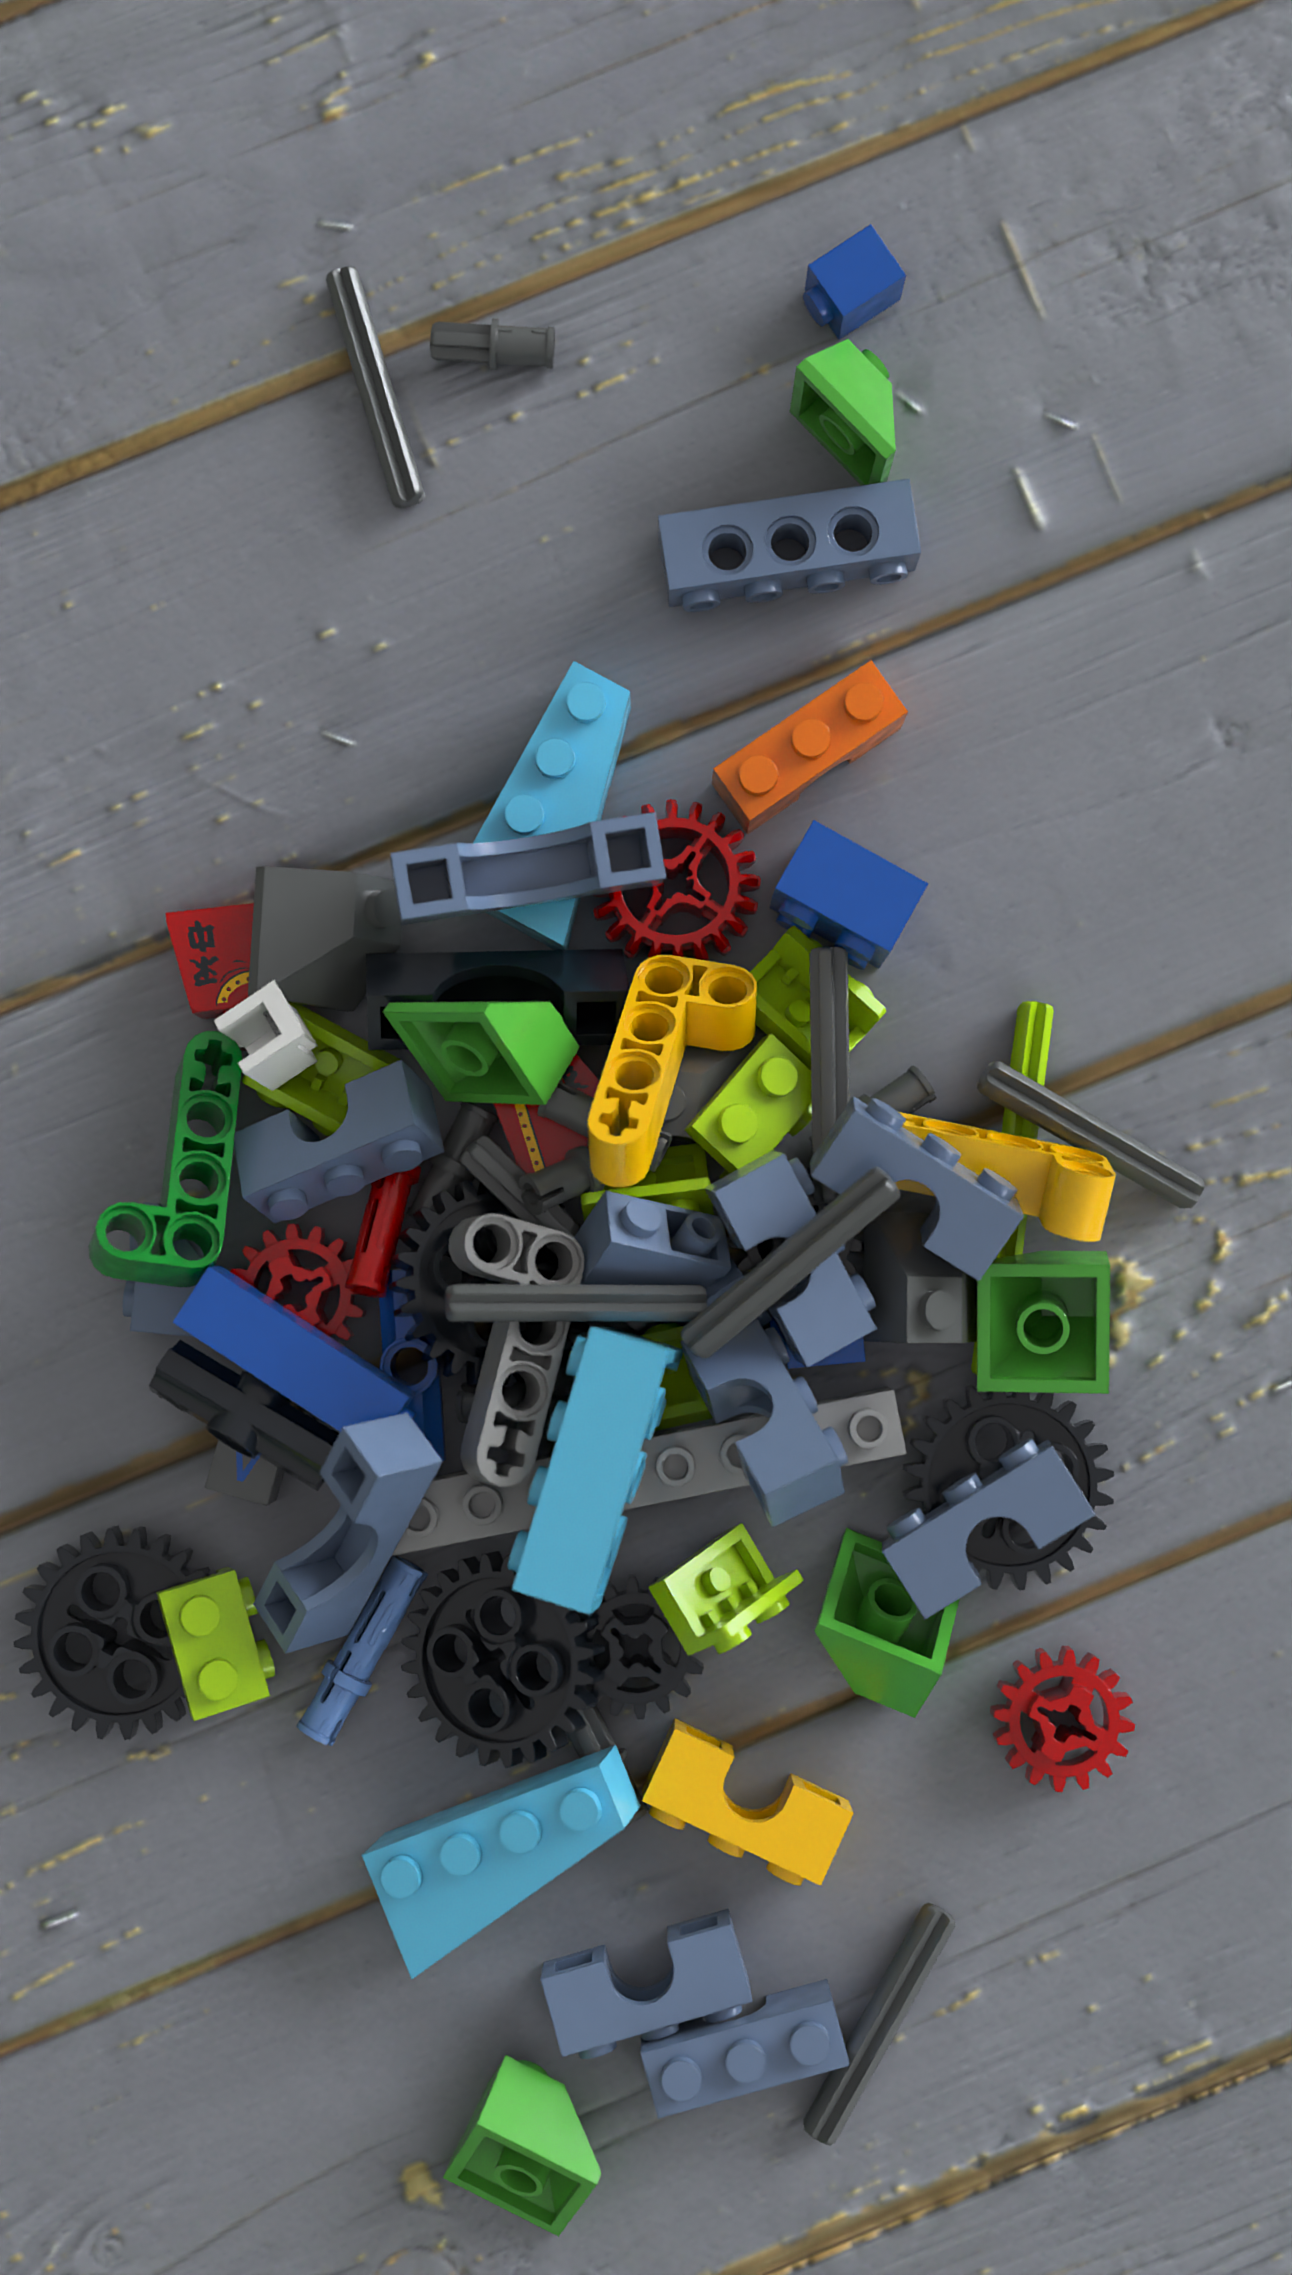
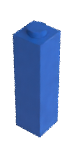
(289, 1352)

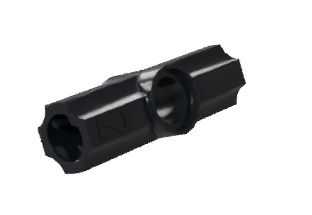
(244, 1413)

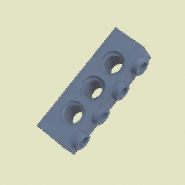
(877, 511)

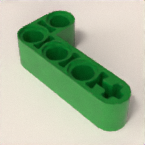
(186, 1158)

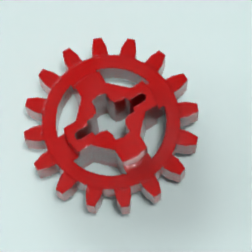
(285, 1266)
(1051, 1742)

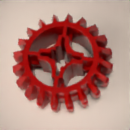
(700, 903)

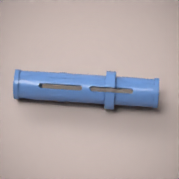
(350, 1671)

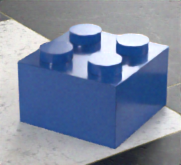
(846, 896)

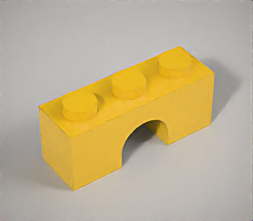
(792, 1833)

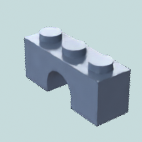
(385, 1131)
(771, 1202)
(970, 1210)
(790, 1459)
(931, 1548)
(597, 2008)
(718, 2061)

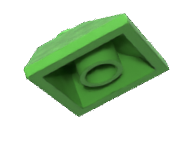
(848, 409)
(487, 1048)
(1044, 1323)
(878, 1630)
(526, 2148)

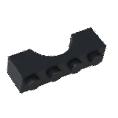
(581, 984)

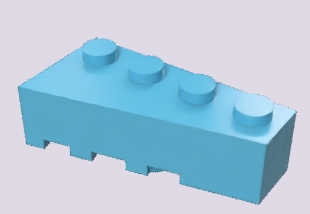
(561, 785)
(592, 1467)
(485, 1856)

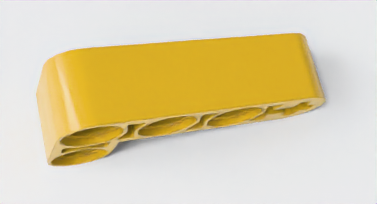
(667, 1007)
(1053, 1181)

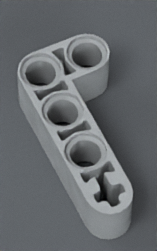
(508, 1351)

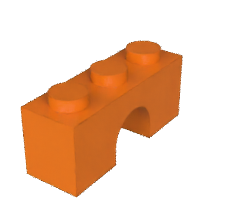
(807, 744)

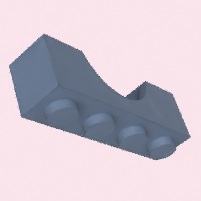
(527, 870)
(379, 1479)

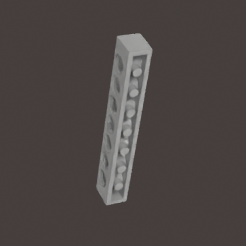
(677, 1462)

